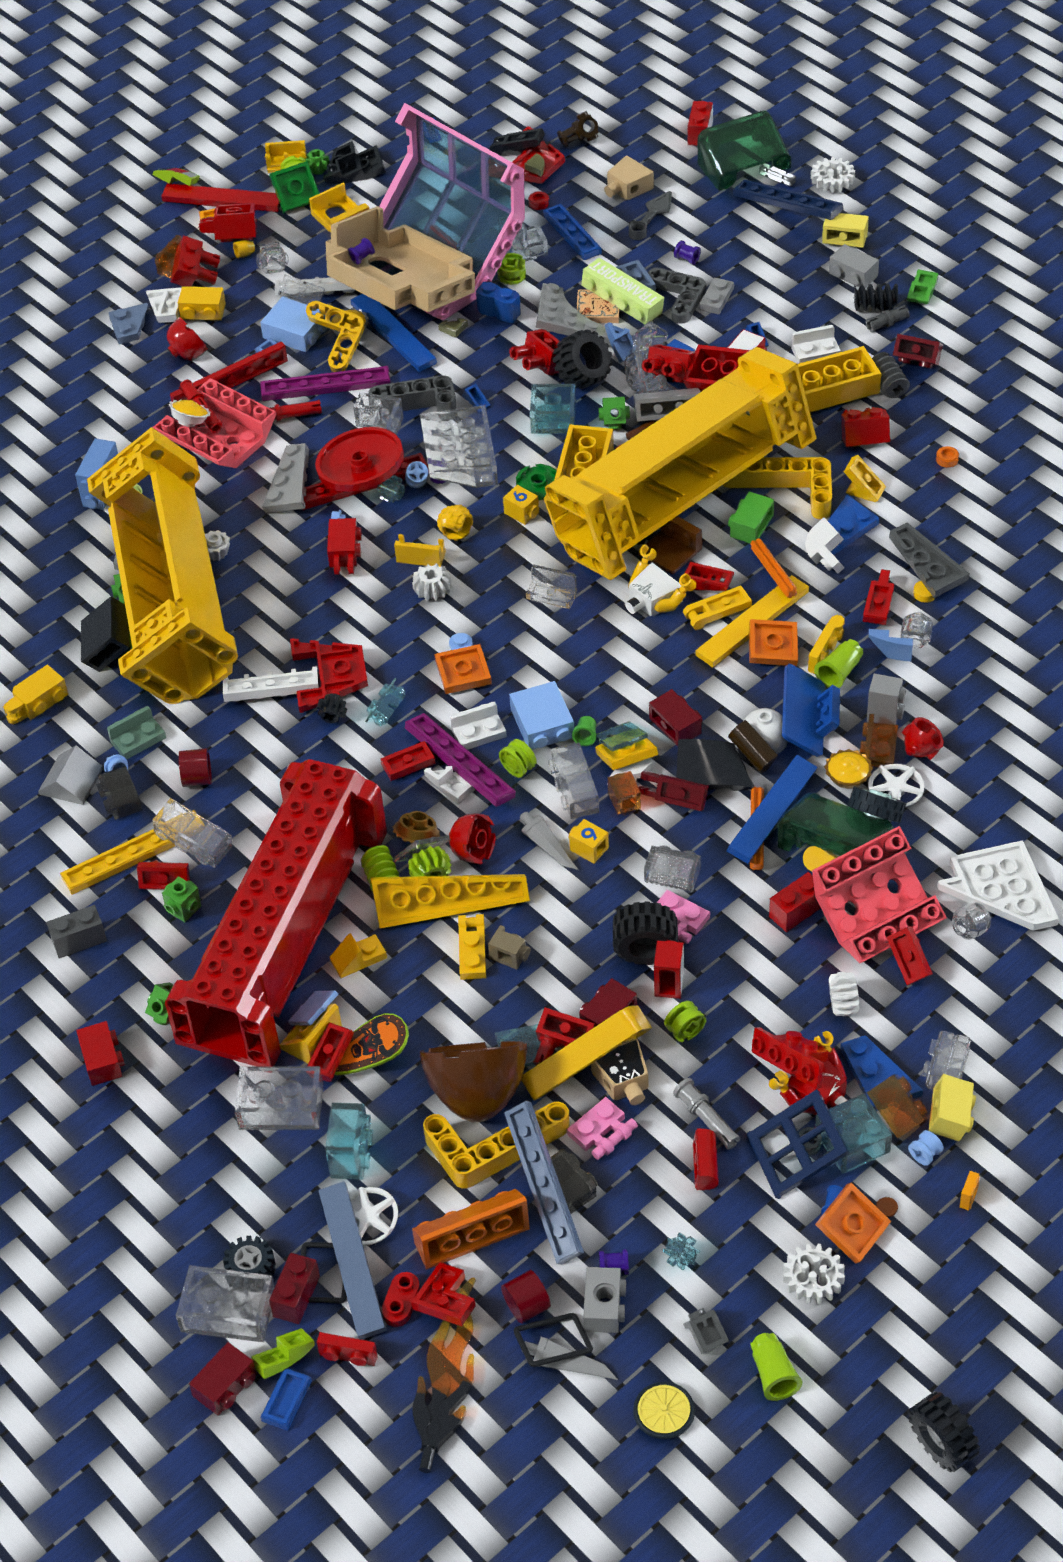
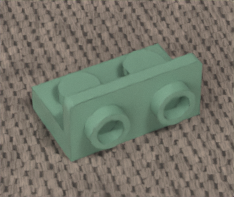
(135, 733)

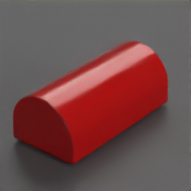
(331, 1050)
(705, 1159)

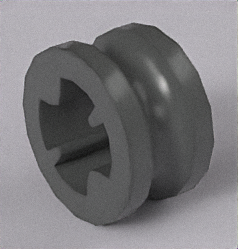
(811, 1148)

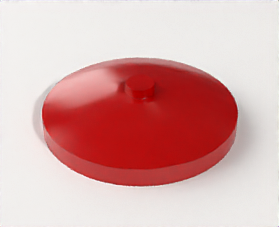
(359, 459)

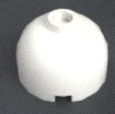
(769, 726)

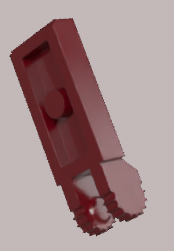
(675, 791)

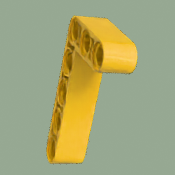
(791, 473)
(619, 1028)
(493, 1146)

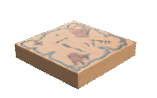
(596, 308)

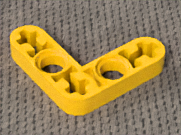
(346, 331)

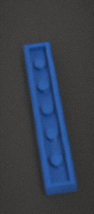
(395, 333)
(771, 809)

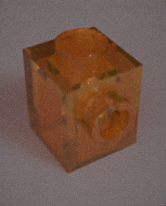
(624, 792)

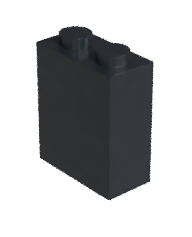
(104, 634)

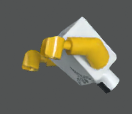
(654, 589)

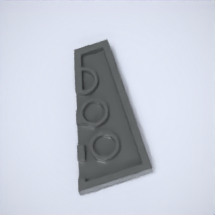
(930, 563)

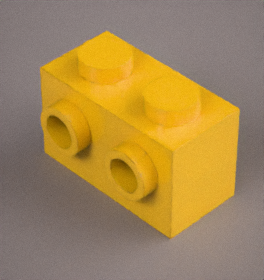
(201, 303)

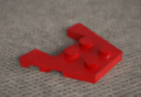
(552, 158)
(340, 670)

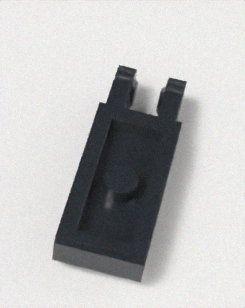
(517, 141)

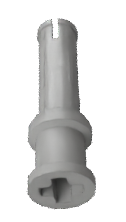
(699, 1105)

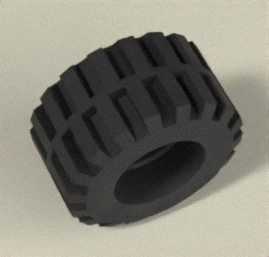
(595, 354)
(639, 929)

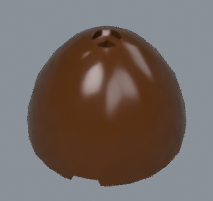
(475, 1078)

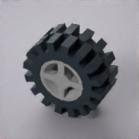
(250, 1252)

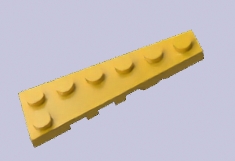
(431, 897)

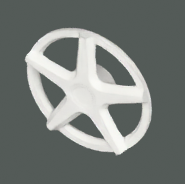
(897, 785)
(369, 1215)

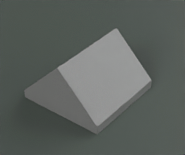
(71, 776)

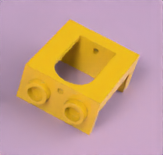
(334, 198)

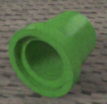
(585, 731)

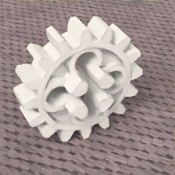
(832, 174)
(819, 1260)

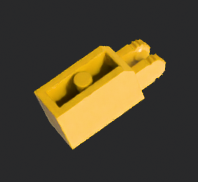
(35, 695)

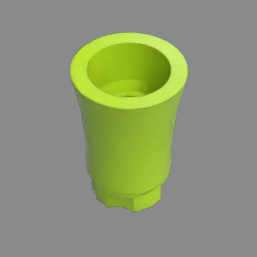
(839, 663)
(774, 1367)

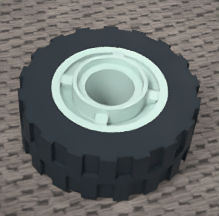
(877, 804)

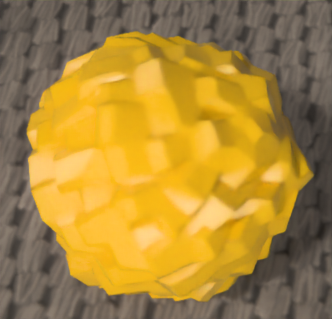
(455, 522)

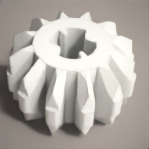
(431, 582)
(844, 993)

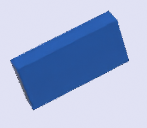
(286, 1399)

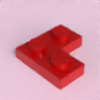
(440, 1298)

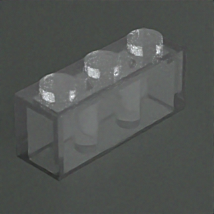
(574, 781)
(192, 833)

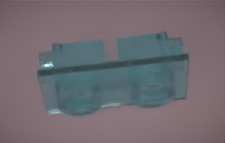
(379, 709)

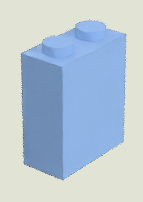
(290, 324)
(542, 715)

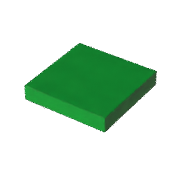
(294, 186)

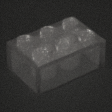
(279, 1098)
(225, 1303)

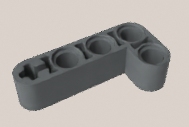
(421, 393)

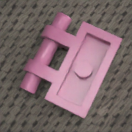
(689, 915)
(596, 1124)

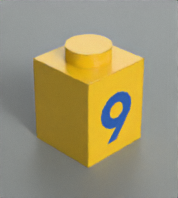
(521, 504)
(588, 841)

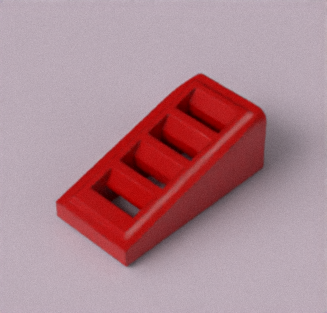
(700, 572)

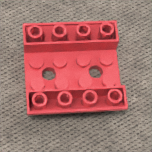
(242, 421)
(863, 880)

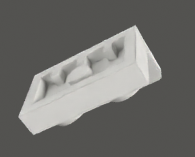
(814, 343)
(477, 726)

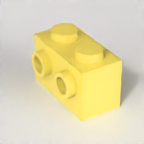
(846, 229)
(952, 1107)

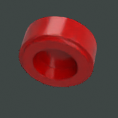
(538, 200)

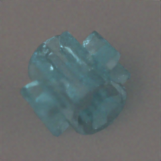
(391, 489)
(681, 1251)

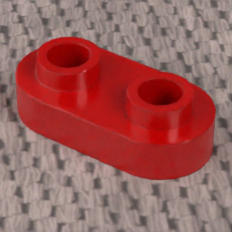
(400, 1297)

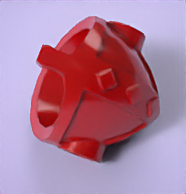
(922, 738)

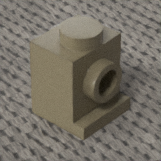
(508, 948)

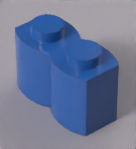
(498, 302)

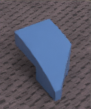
(620, 340)
(890, 646)

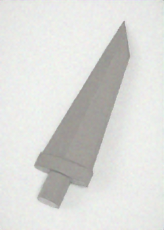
(541, 834)
(578, 1364)

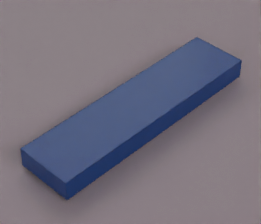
(572, 232)

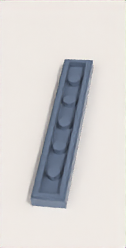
(544, 1183)
(352, 1261)

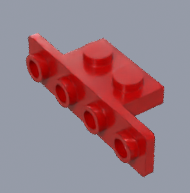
(792, 1054)

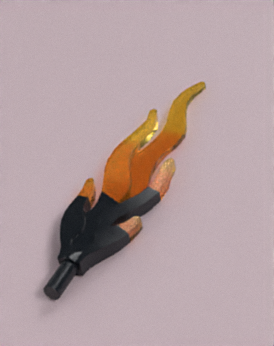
(435, 1421)

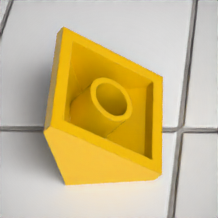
(304, 1038)

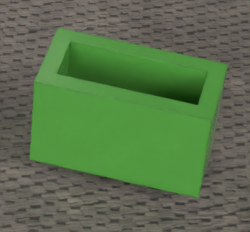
(751, 517)

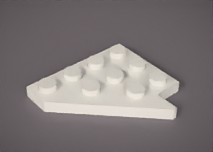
(1003, 883)

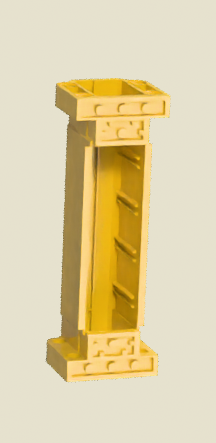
(679, 461)
(164, 571)

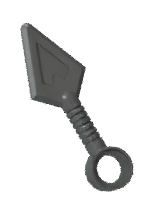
(655, 206)

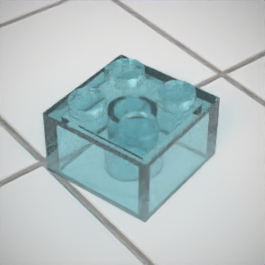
(552, 408)
(861, 1131)
(348, 1141)

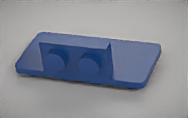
(808, 710)

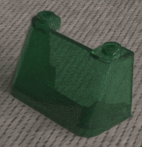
(739, 146)
(828, 825)

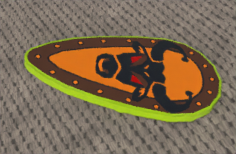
(374, 1044)

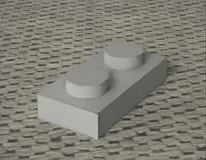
(716, 296)

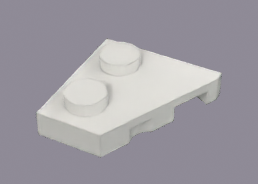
(165, 304)

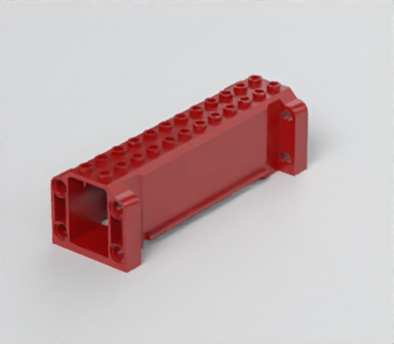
(277, 914)

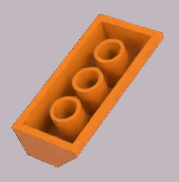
(471, 1228)

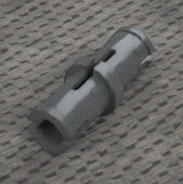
(887, 318)

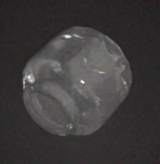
(272, 259)
(917, 627)
(971, 921)

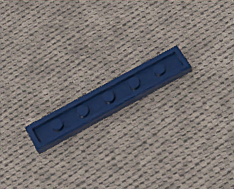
(788, 199)

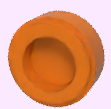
(947, 456)

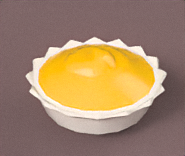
(189, 412)

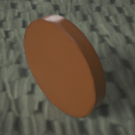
(887, 1206)

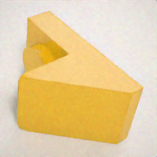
(864, 482)
(354, 956)

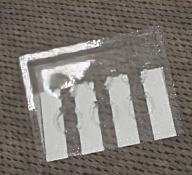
(460, 446)

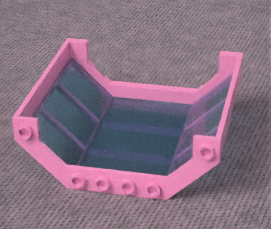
(456, 197)

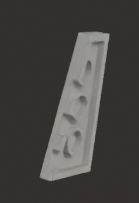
(288, 484)

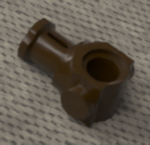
(578, 131)

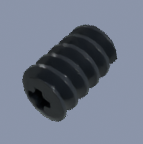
(875, 297)

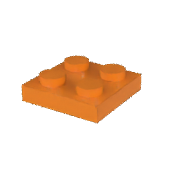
(773, 642)
(463, 669)
(853, 1223)

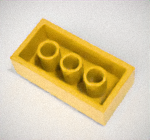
(839, 378)
(583, 448)

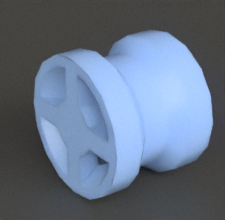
(420, 471)
(925, 1147)

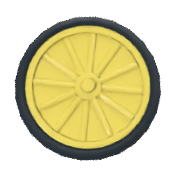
(664, 1410)

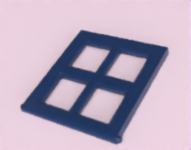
(797, 1143)

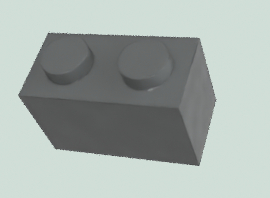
(76, 931)

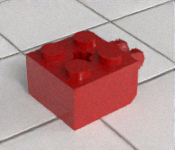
(231, 222)

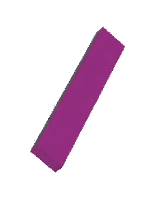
(324, 383)
(460, 759)

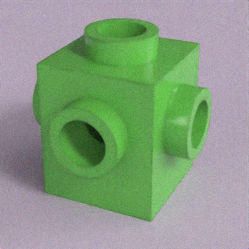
(618, 404)
(181, 898)
(156, 1003)

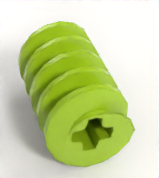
(378, 863)

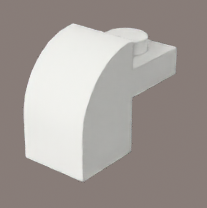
(821, 542)

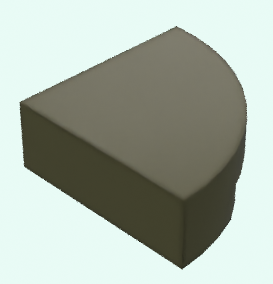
(535, 165)
(453, 328)

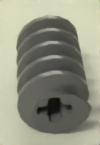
(892, 378)

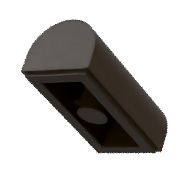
(753, 746)

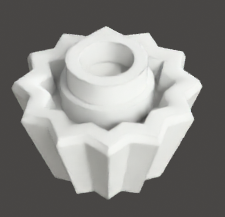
(217, 544)

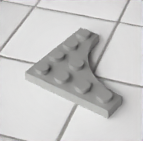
(560, 317)

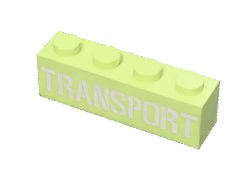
(622, 291)

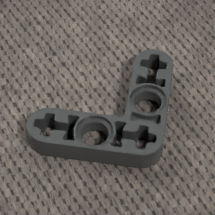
(693, 290)

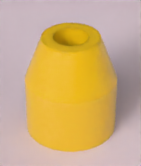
(243, 248)

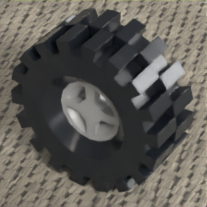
(944, 1431)

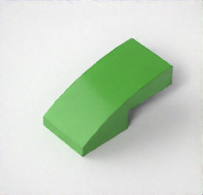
(923, 286)

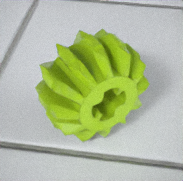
(430, 863)

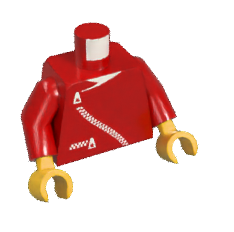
(833, 1080)

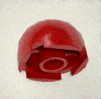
(184, 341)
(472, 838)

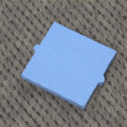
(313, 1008)

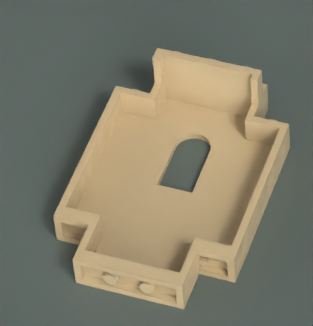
(431, 270)

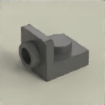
(706, 1330)

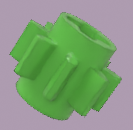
(317, 161)

